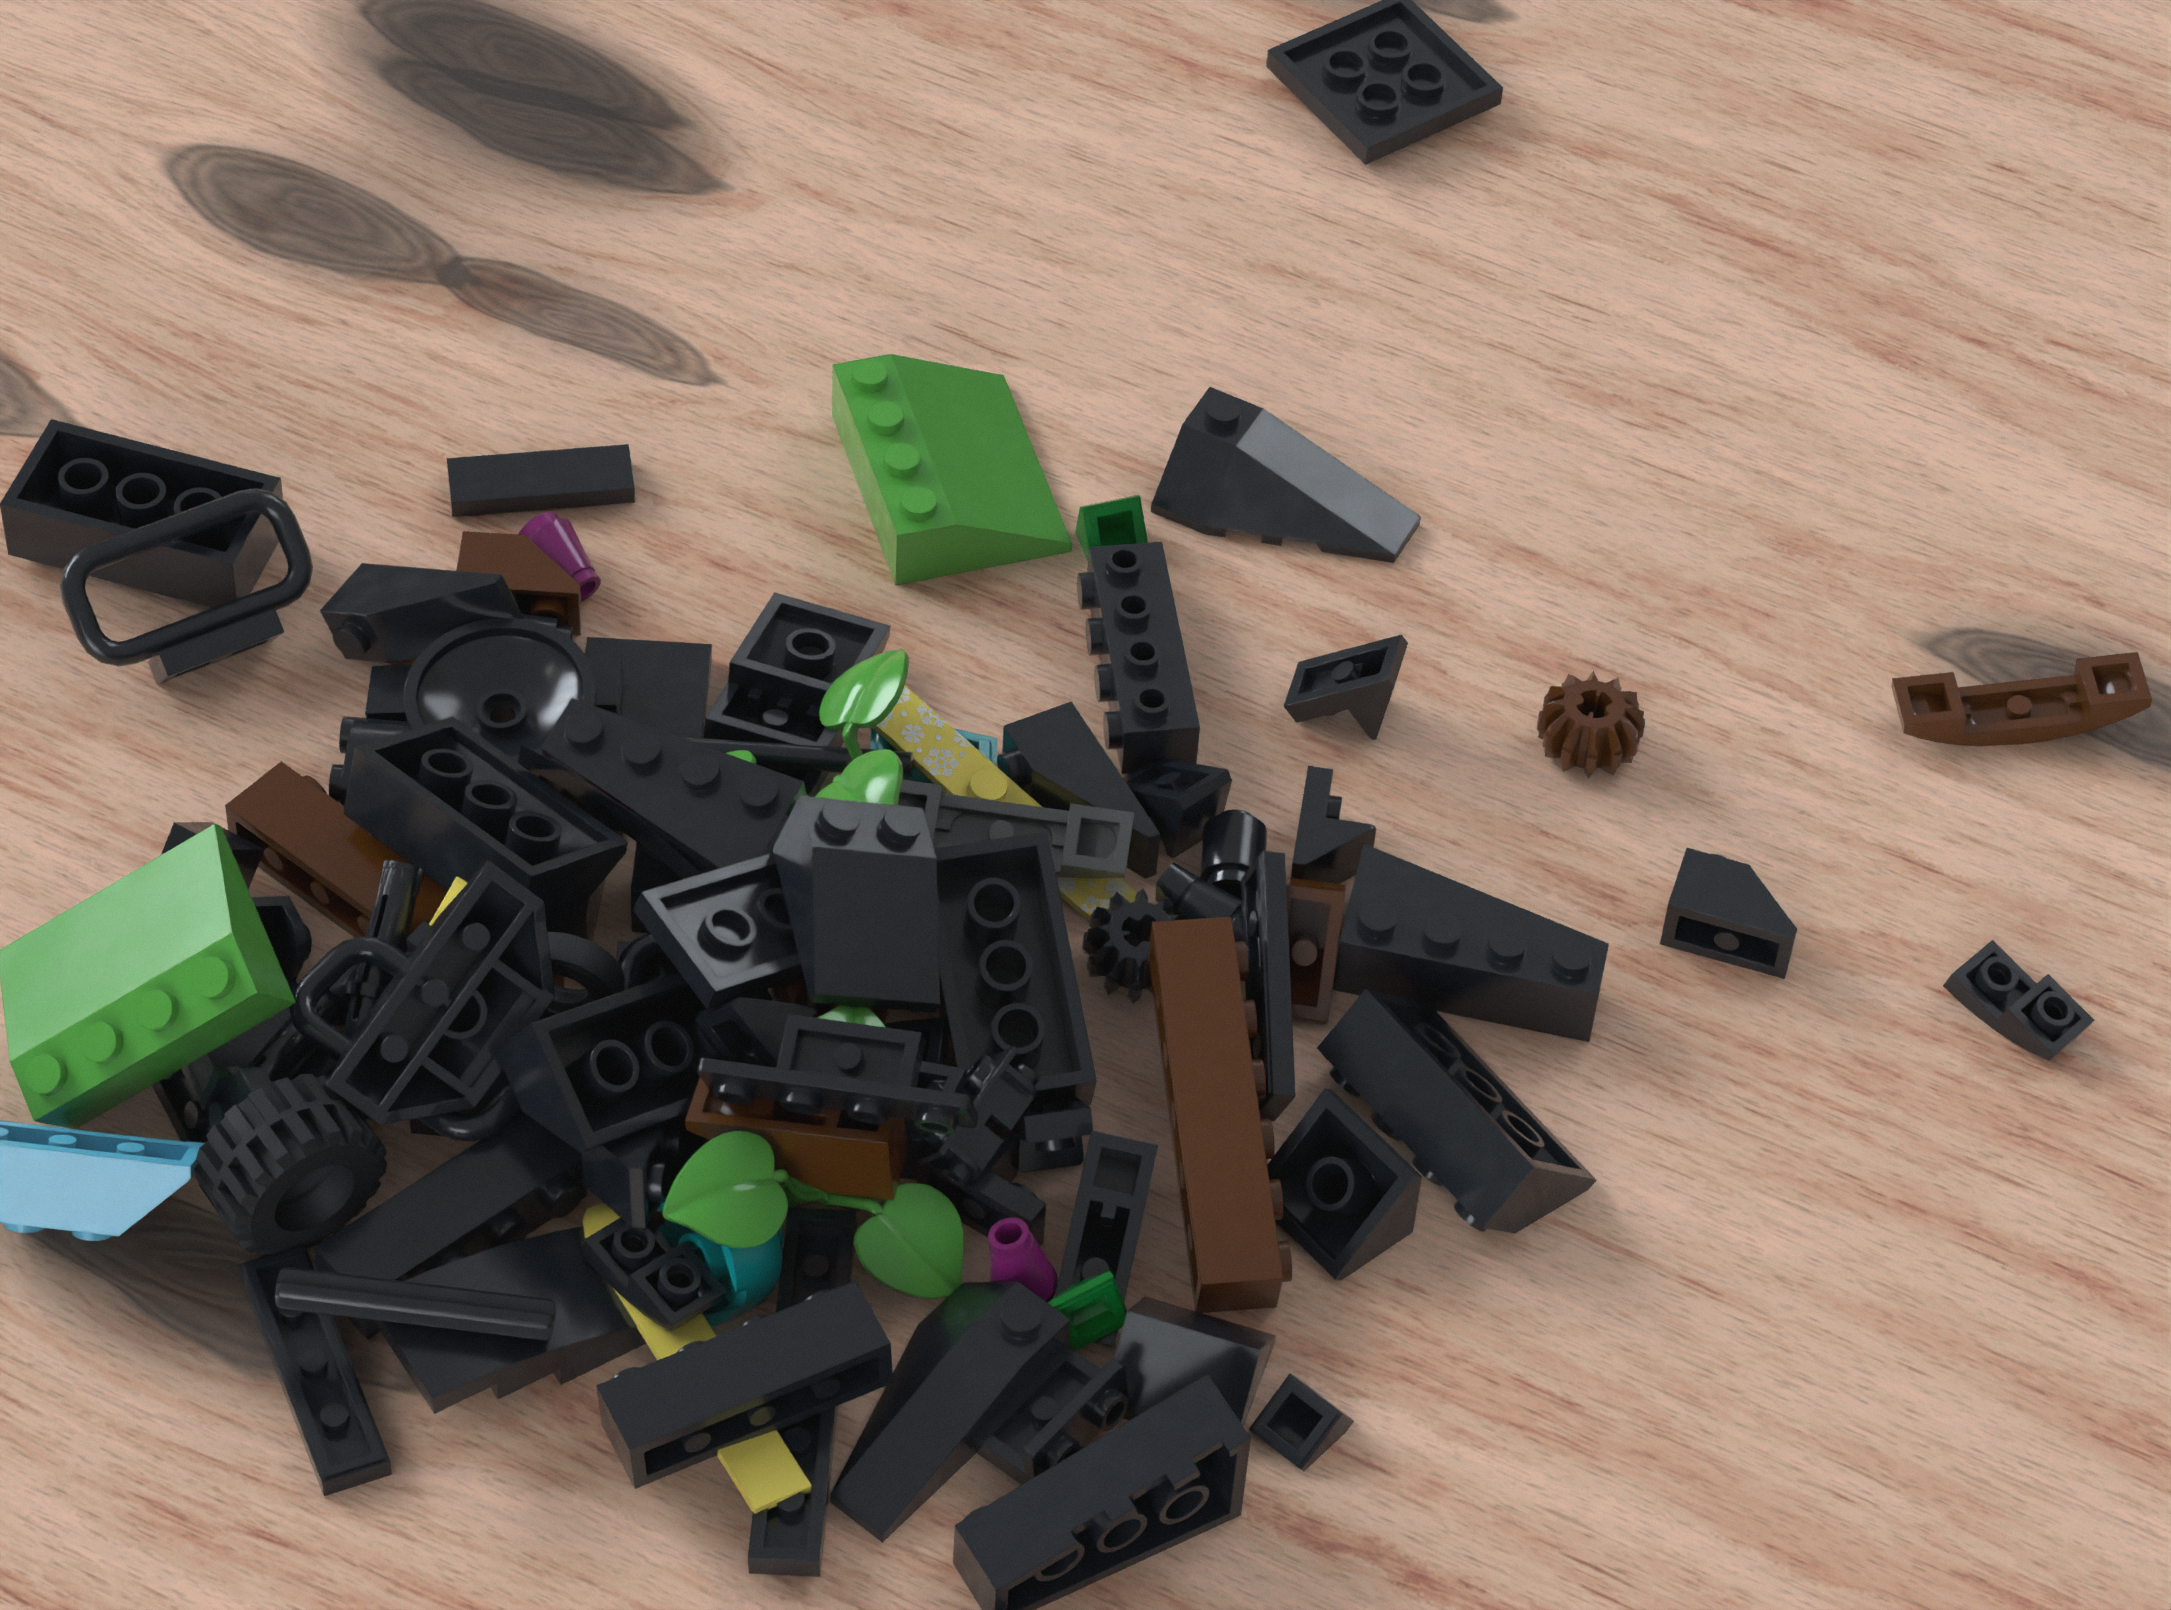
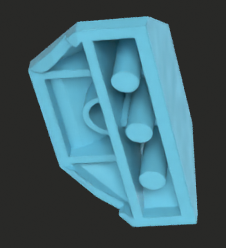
(86, 1178)

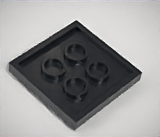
(1384, 78)

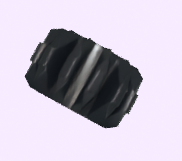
(1120, 941)

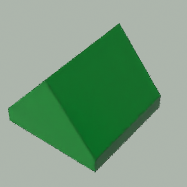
(1111, 523)

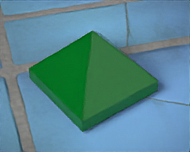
(1093, 1309)

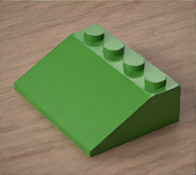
(943, 467)
(137, 982)

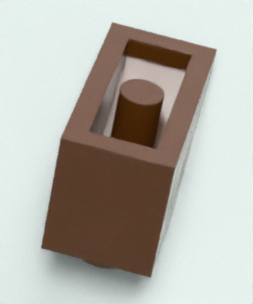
(1313, 935)

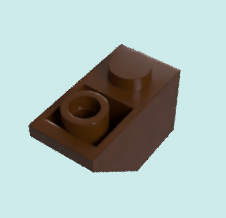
(531, 575)

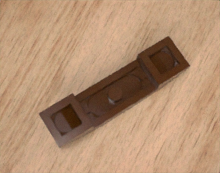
(2024, 710)

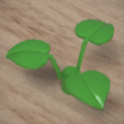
(863, 700)
(741, 1202)

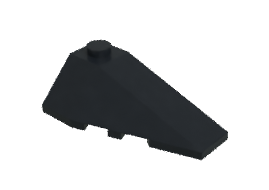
(1261, 477)
(943, 1391)

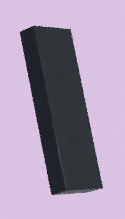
(540, 480)

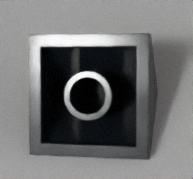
(1343, 1188)
(1175, 1346)

